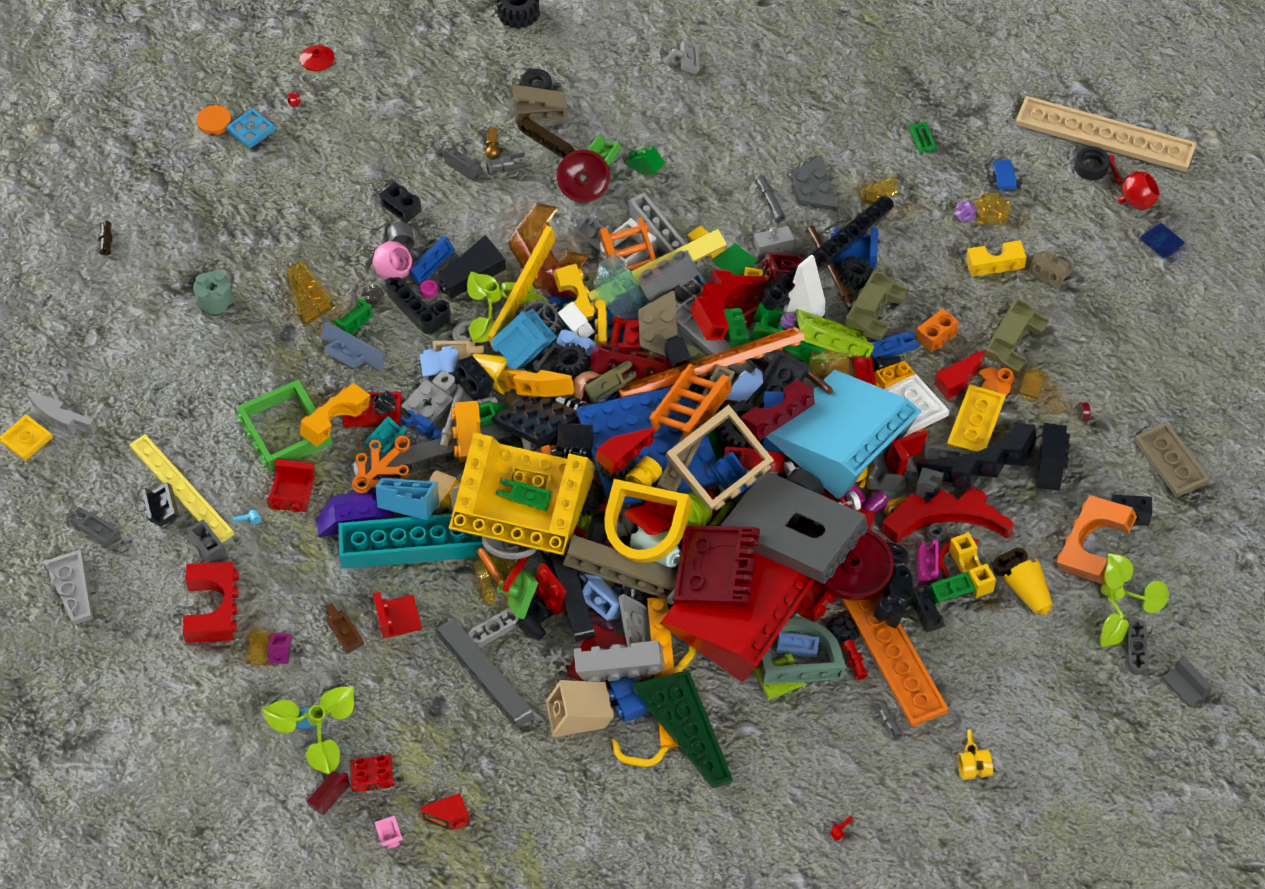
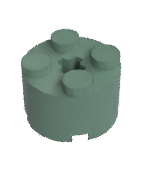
(213, 292)

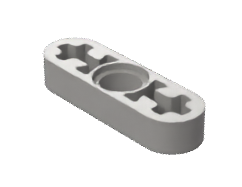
(478, 630)

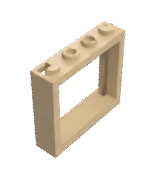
(733, 490)

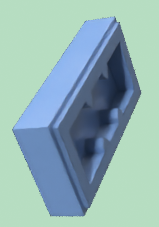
(797, 644)

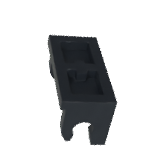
(926, 610)

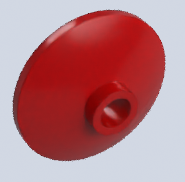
(317, 58)

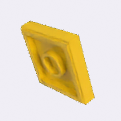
(25, 437)

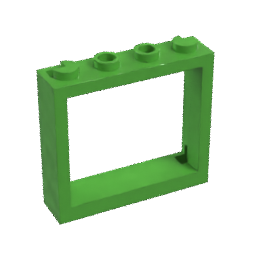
(266, 401)

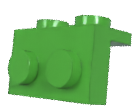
(607, 150)

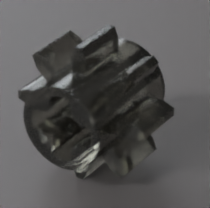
(373, 295)

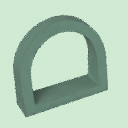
(806, 672)

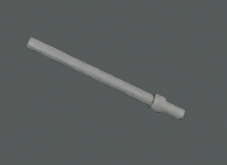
(447, 432)

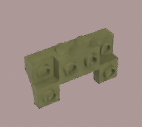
(871, 302)
(1010, 333)

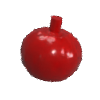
(1139, 190)

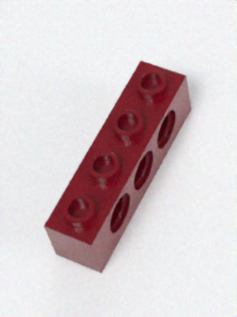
(603, 353)

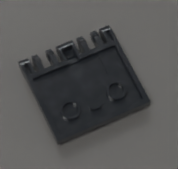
(538, 417)

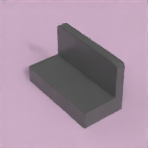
(1187, 682)

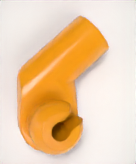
(893, 504)

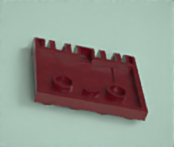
(712, 565)

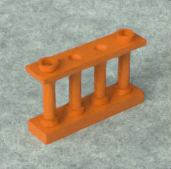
(608, 238)
(707, 409)

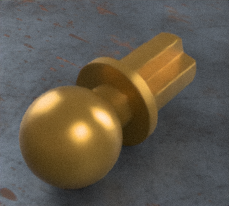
(492, 151)

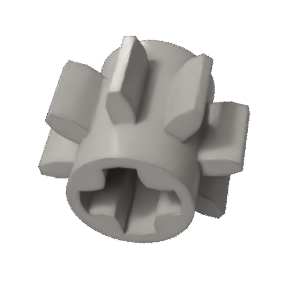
(564, 661)

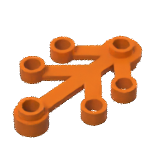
(379, 467)

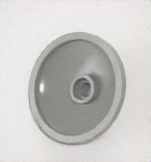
(506, 550)

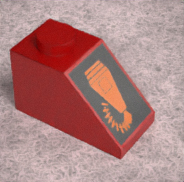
(447, 813)

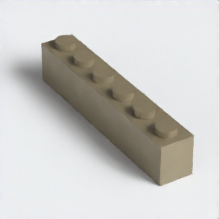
(610, 565)

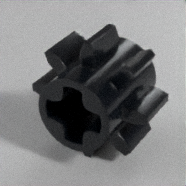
(384, 403)

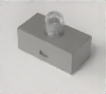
(773, 240)

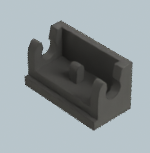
(461, 163)
(929, 484)

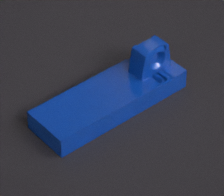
(431, 260)

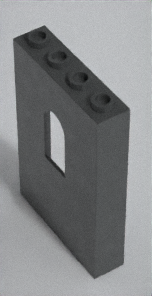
(770, 507)

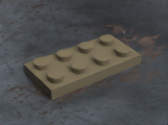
(1171, 459)

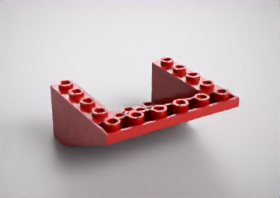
(736, 634)

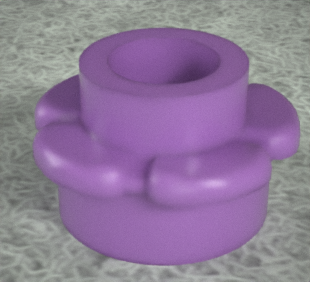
(789, 321)

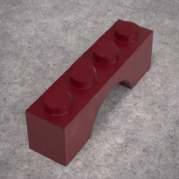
(764, 421)

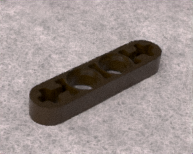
(544, 137)

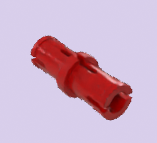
(854, 660)

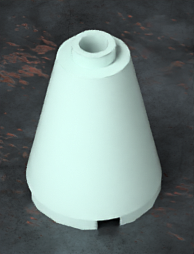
(644, 541)

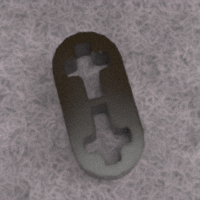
(1009, 560)

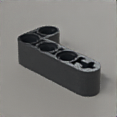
(424, 317)

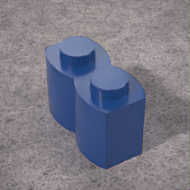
(628, 703)

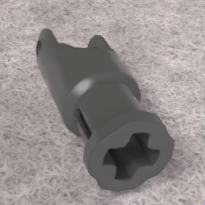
(504, 163)

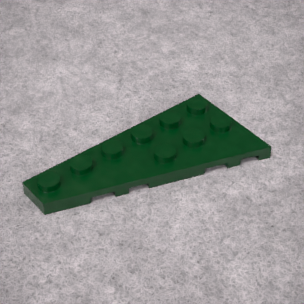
(681, 713)

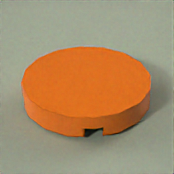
(213, 119)

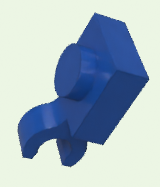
(422, 424)

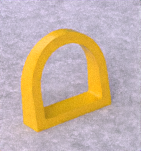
(619, 491)

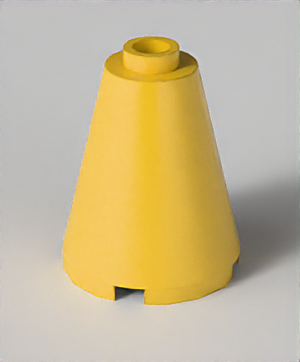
(494, 367)
(1031, 587)

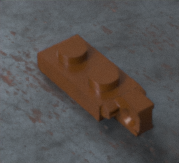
(343, 629)

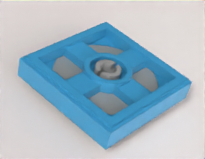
(250, 128)

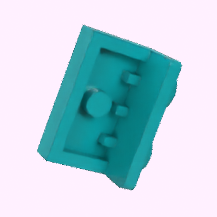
(386, 434)

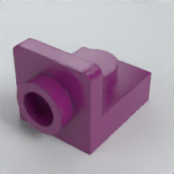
(279, 648)

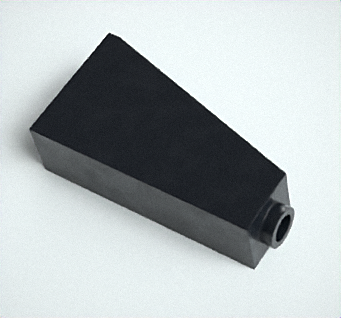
(480, 258)

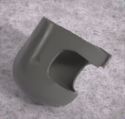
(401, 233)

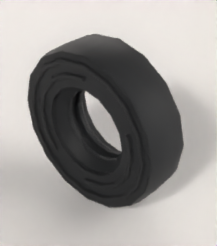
(537, 74)

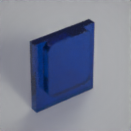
(1162, 240)

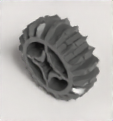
(542, 309)

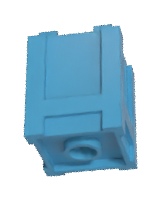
(523, 339)

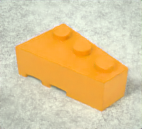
(467, 422)

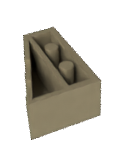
(538, 104)

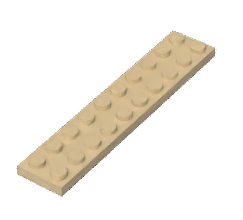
(1106, 134)

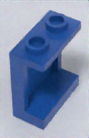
(864, 248)

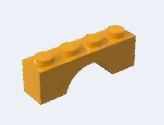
(350, 401)

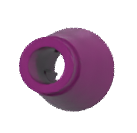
(876, 502)

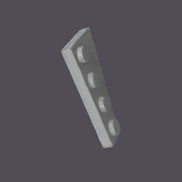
(72, 584)
(635, 624)

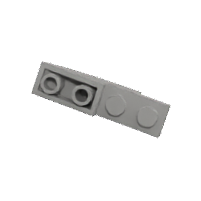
(55, 414)

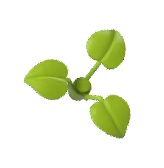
(478, 288)
(1117, 572)
(337, 702)

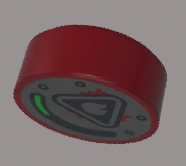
(1083, 411)

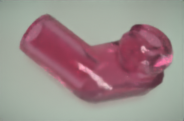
(602, 622)

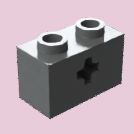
(206, 542)

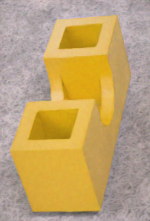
(983, 263)
(571, 279)
(965, 556)

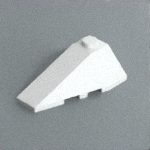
(808, 292)

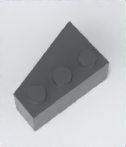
(668, 275)

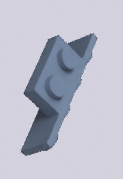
(349, 348)

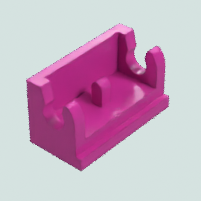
(927, 563)

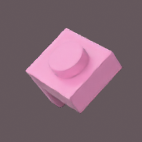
(388, 832)

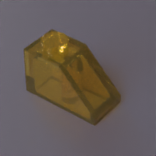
(825, 362)
(1033, 384)

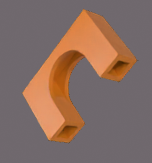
(1095, 514)

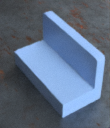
(745, 385)

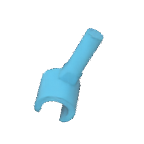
(253, 516)

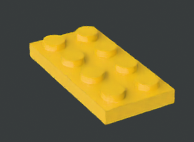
(976, 419)

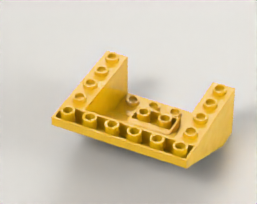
(498, 518)

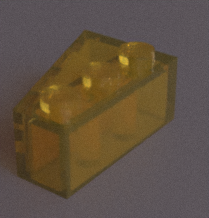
(308, 293)

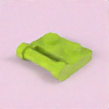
(775, 690)

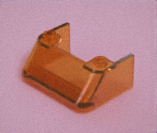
(527, 236)

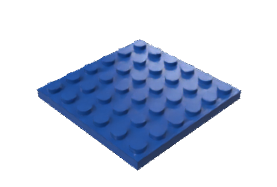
(633, 414)

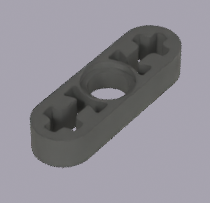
(1142, 640)

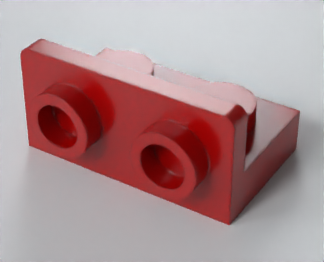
(815, 602)

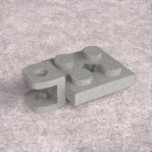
(437, 392)

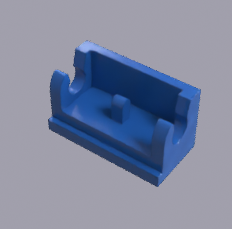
(729, 471)

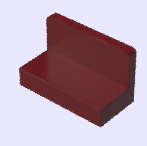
(328, 792)

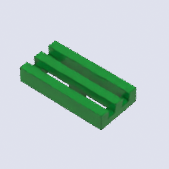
(925, 148)

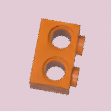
(937, 330)

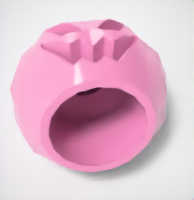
(392, 260)

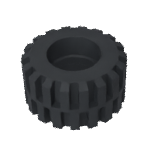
(518, 12)
(725, 430)

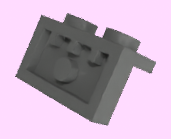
(590, 228)

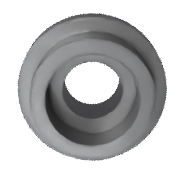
(936, 528)

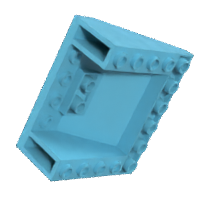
(844, 430)

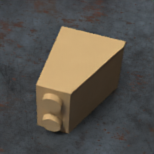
(578, 707)

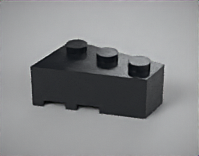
(1053, 456)

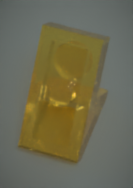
(875, 191)
(258, 650)

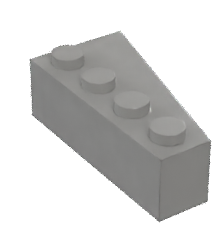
(619, 661)

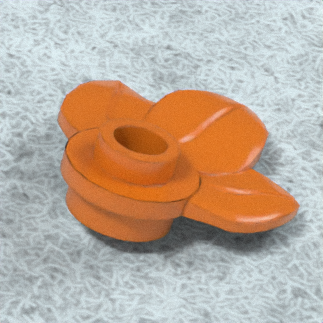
(995, 379)

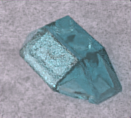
(619, 288)

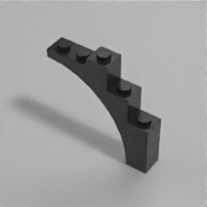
(988, 462)

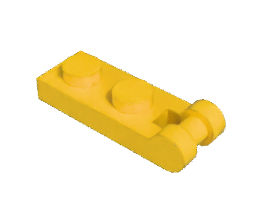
(601, 322)

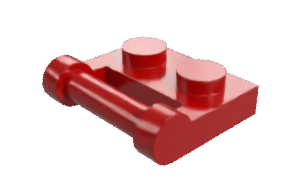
(631, 336)

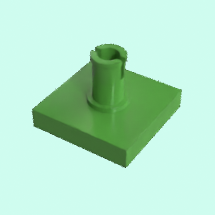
(520, 593)

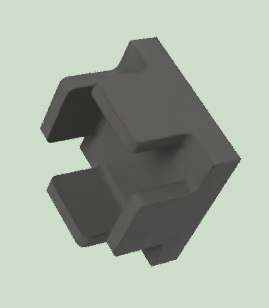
(880, 477)

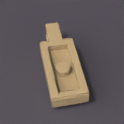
(464, 347)

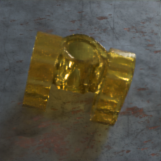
(483, 574)

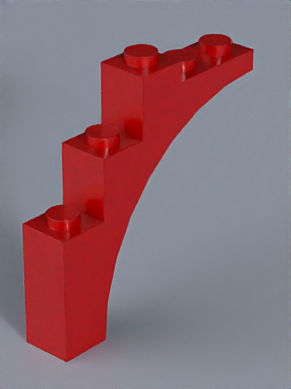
(721, 290)
(944, 507)

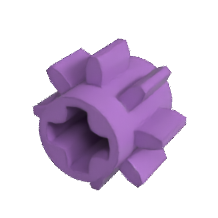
(966, 211)

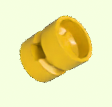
(645, 472)
(968, 766)

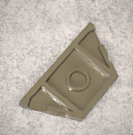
(658, 323)

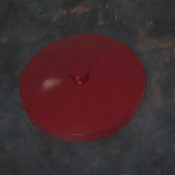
(864, 571)

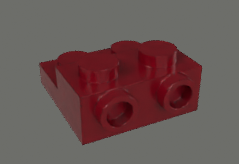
(779, 265)

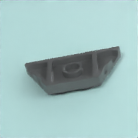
(813, 185)

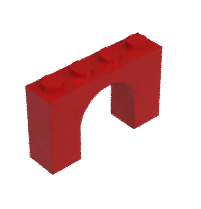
(220, 623)

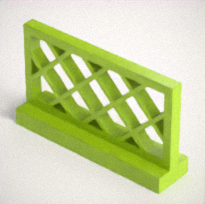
(833, 335)

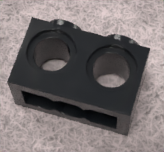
(400, 202)
(676, 351)
(473, 378)

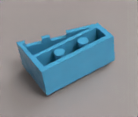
(408, 496)

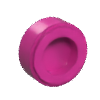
(428, 288)

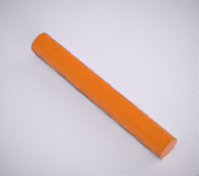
(491, 567)

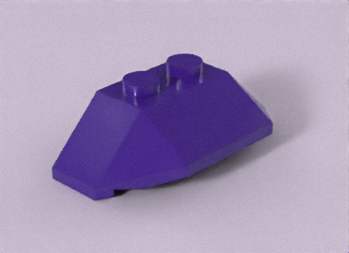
(349, 508)

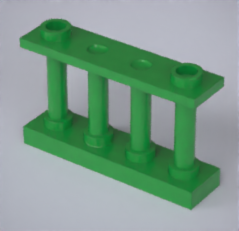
(773, 319)

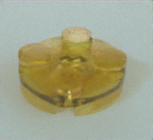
(999, 215)

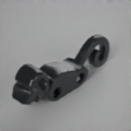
(898, 592)

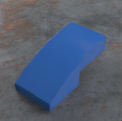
(1004, 174)

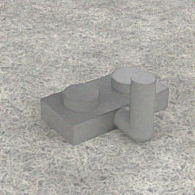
(689, 57)

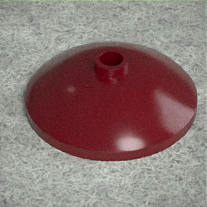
(586, 164)

